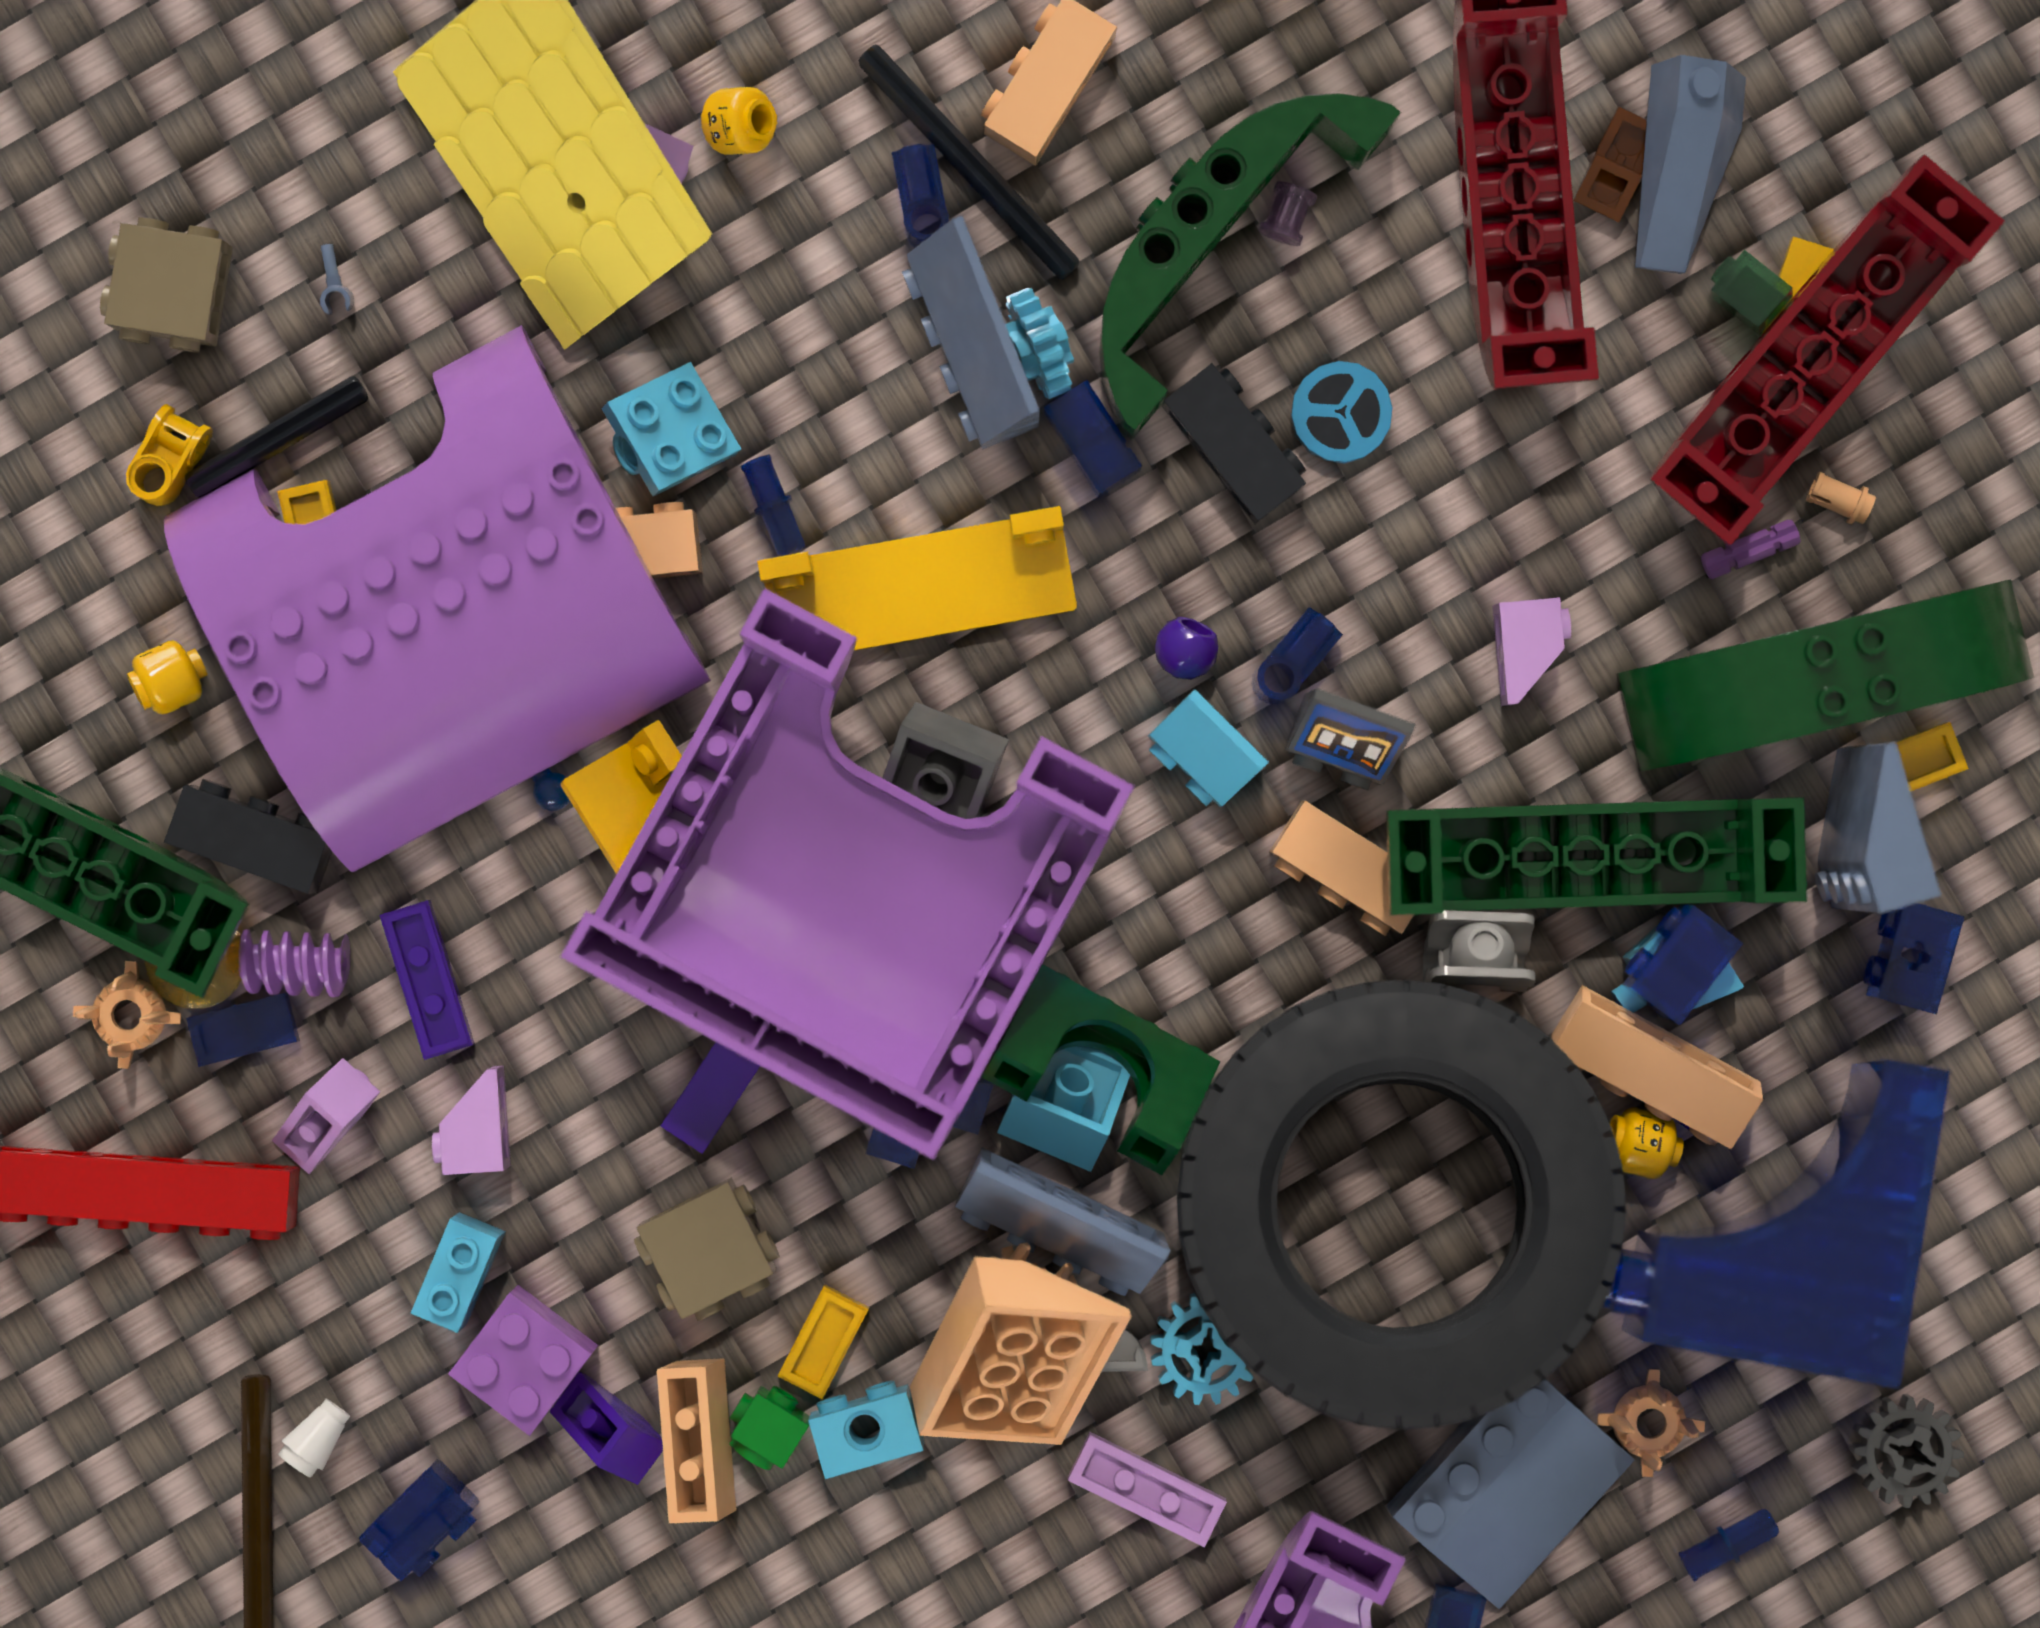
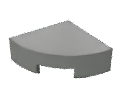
(1127, 1355)

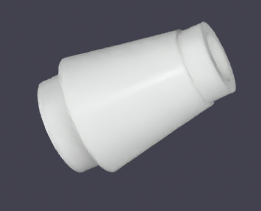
(314, 1438)

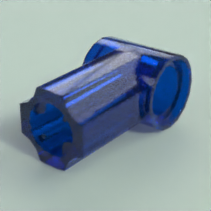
(919, 188)
(1297, 654)

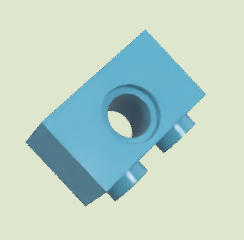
(458, 1272)
(844, 1451)

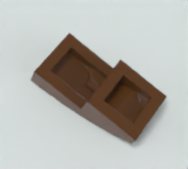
(1615, 166)

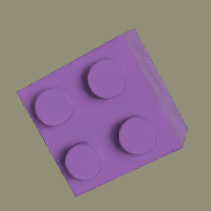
(523, 1359)

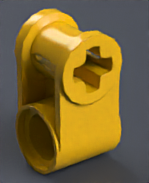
(167, 452)

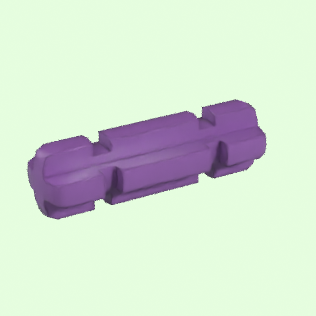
(1750, 549)

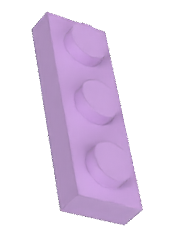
(1147, 1489)

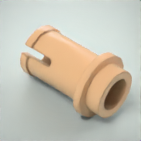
(1841, 498)

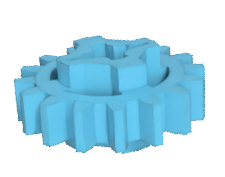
(1039, 342)
(1182, 1344)

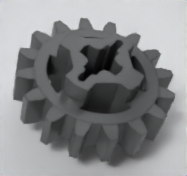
(1912, 1432)

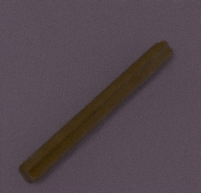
(257, 1501)

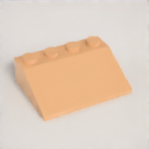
(1014, 1355)

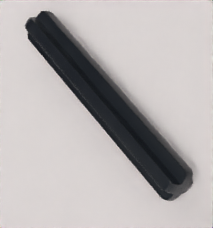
(277, 436)

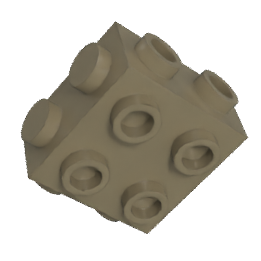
(166, 284)
(707, 1250)

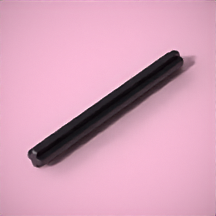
(968, 161)

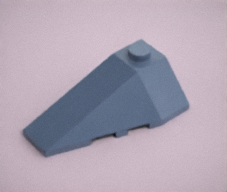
(1688, 144)

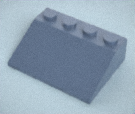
(972, 336)
(1872, 836)
(1061, 1222)
(1509, 1489)

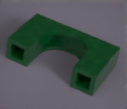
(1166, 1071)

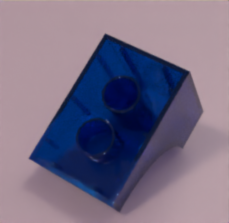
(1821, 1268)

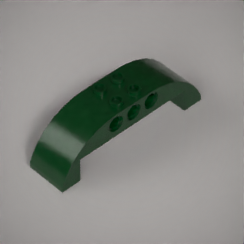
(1253, 156)
(1825, 676)
(1596, 855)
(115, 884)

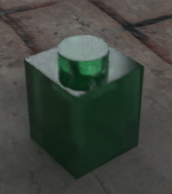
(1750, 291)

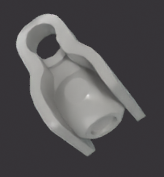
(1479, 949)

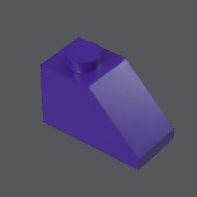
(607, 1429)

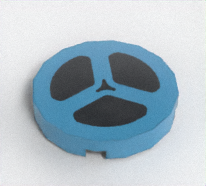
(1341, 412)

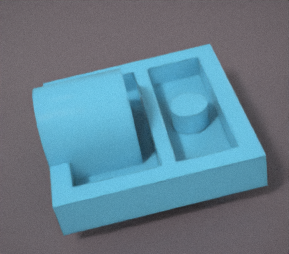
(669, 430)

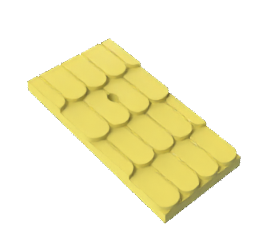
(552, 158)

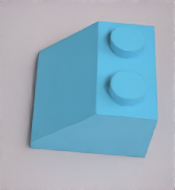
(1206, 750)
(1070, 1106)

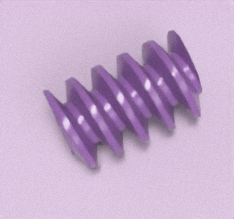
(293, 964)

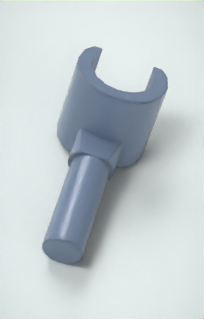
(333, 281)

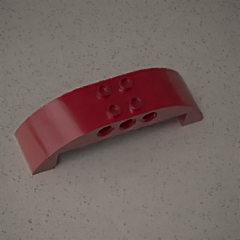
(1518, 193)
(1823, 346)

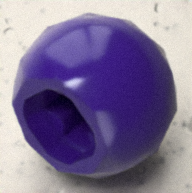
(1186, 648)

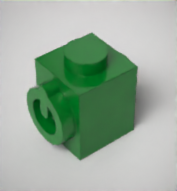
(768, 1427)

